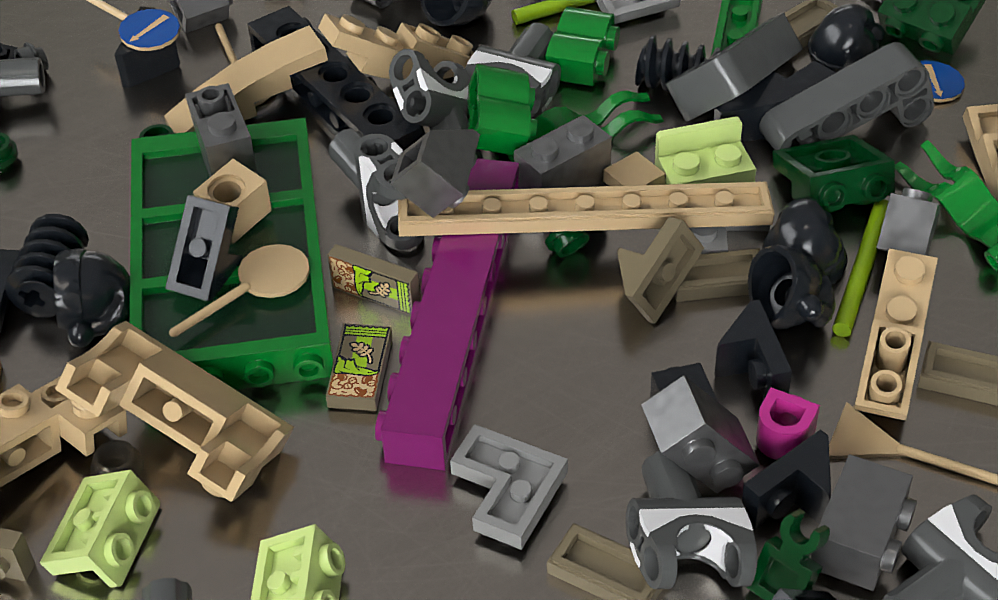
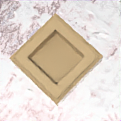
(633, 171)

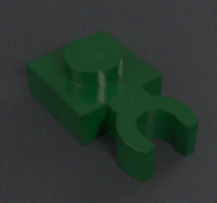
(787, 560)

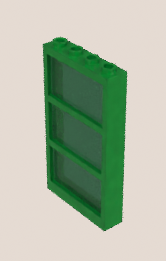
(252, 337)

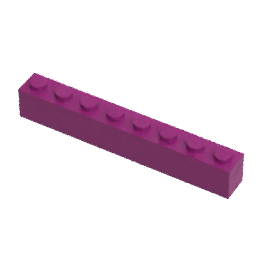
(444, 337)

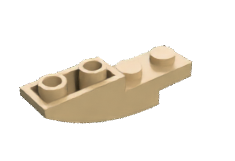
(375, 49)
(896, 335)

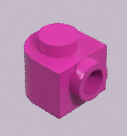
(784, 423)

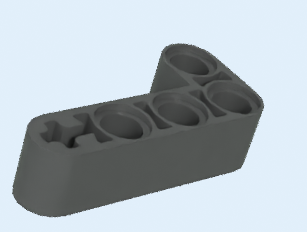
(735, 68)
(853, 96)

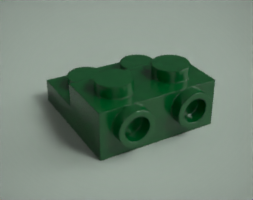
(932, 23)
(837, 172)

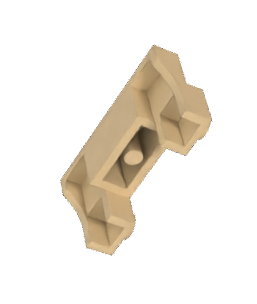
(183, 402)
(35, 422)

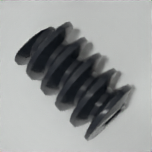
(664, 64)
(31, 278)

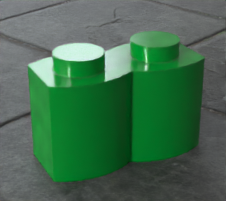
(583, 45)
(501, 109)

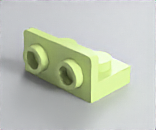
(704, 153)
(103, 527)
(299, 567)

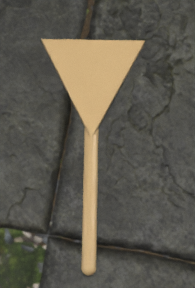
(864, 439)

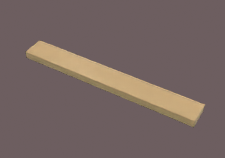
(593, 209)

